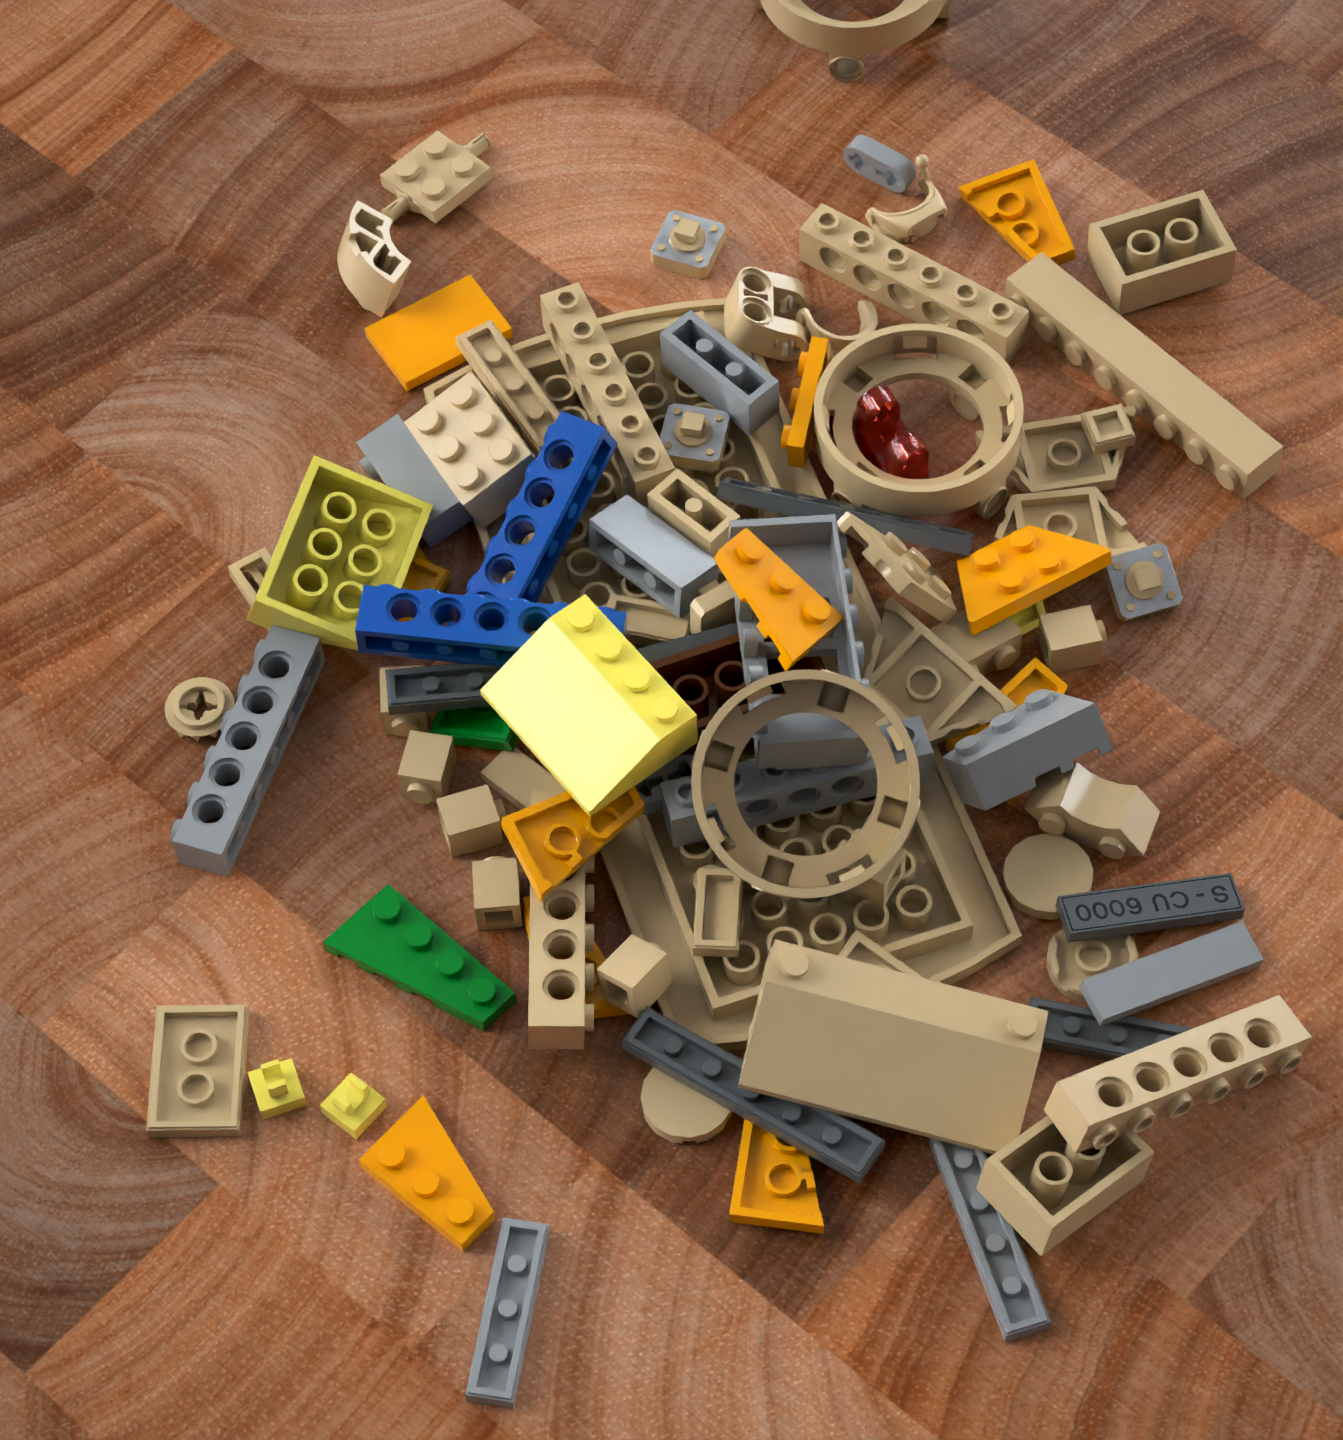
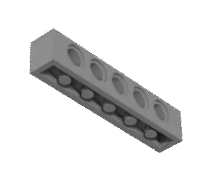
(781, 794)
(217, 844)

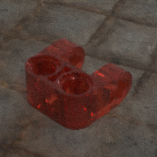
(885, 438)

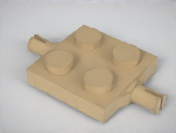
(436, 177)

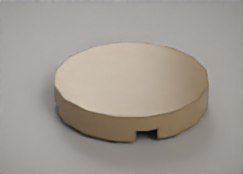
(1044, 869)
(1079, 960)
(679, 1111)

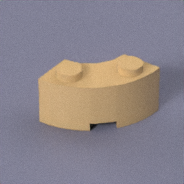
(370, 260)
(1093, 811)

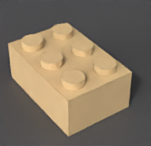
(1161, 252)
(473, 448)
(1053, 1191)

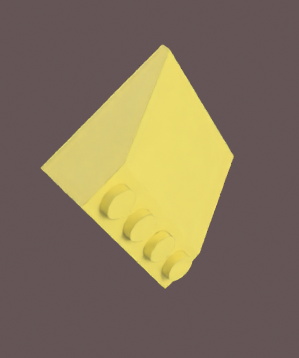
(334, 542)
(590, 706)

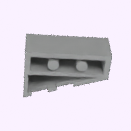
(1023, 745)

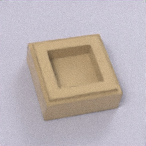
(1108, 429)

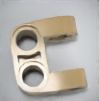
(751, 312)

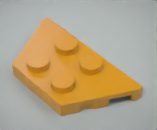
(1023, 572)

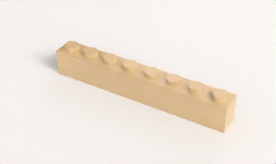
(1145, 376)

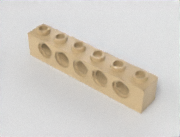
(909, 281)
(605, 389)
(554, 1021)
(1177, 1074)

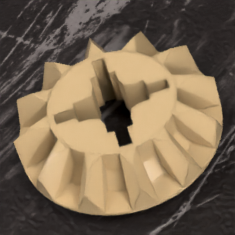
(185, 700)

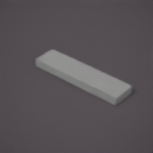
(1170, 973)
(508, 1313)

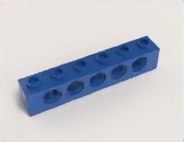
(552, 524)
(467, 640)

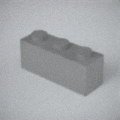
(719, 372)
(403, 465)
(651, 554)

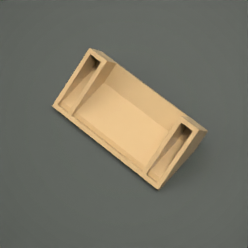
(892, 1048)

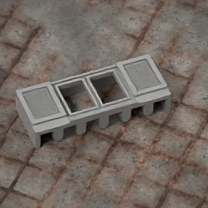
(815, 553)

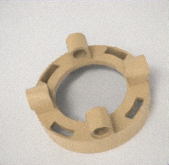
(850, 41)
(978, 385)
(822, 694)

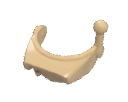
(914, 222)
(836, 342)

